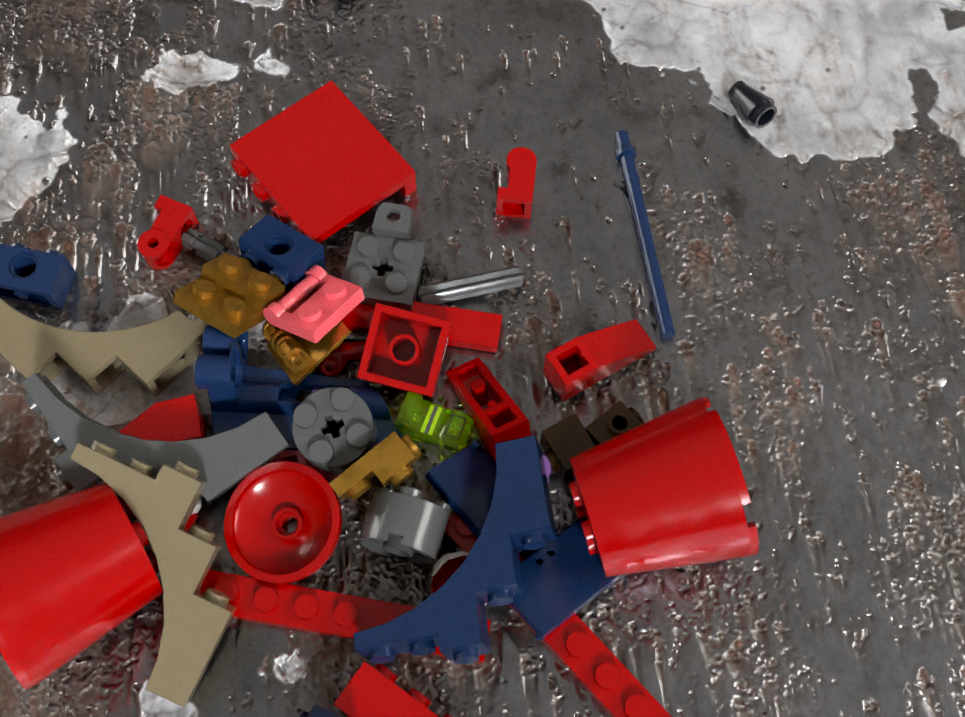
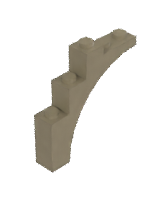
(184, 556)

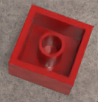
(404, 350)

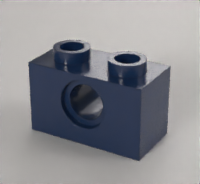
(280, 251)
(45, 286)

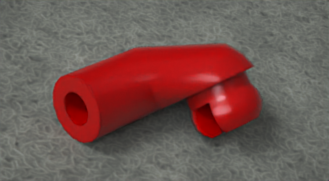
(339, 357)

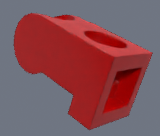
(520, 174)
(163, 241)

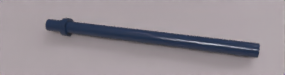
(626, 154)

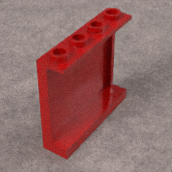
(321, 164)

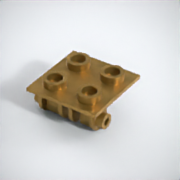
(299, 356)

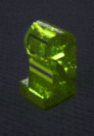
(433, 423)

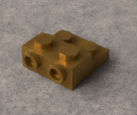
(230, 294)
(387, 461)

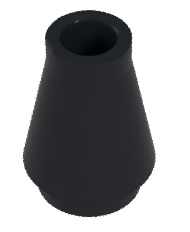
(754, 106)

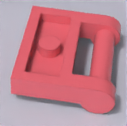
(319, 312)

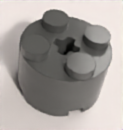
(313, 427)
(404, 525)

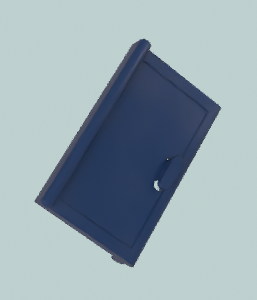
(467, 484)
(559, 583)

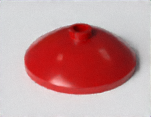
(259, 520)

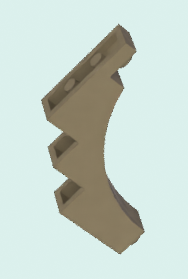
(149, 352)

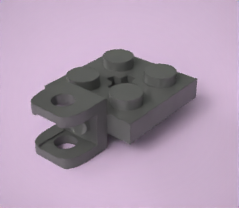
(389, 246)

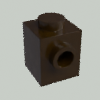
(613, 423)
(563, 442)

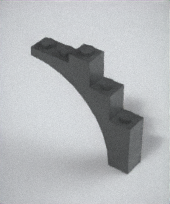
(221, 458)

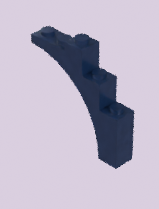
(490, 573)

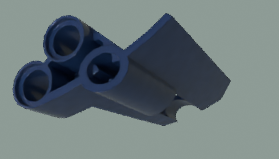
(244, 392)

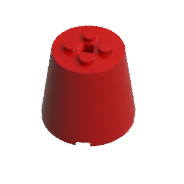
(664, 494)
(69, 578)

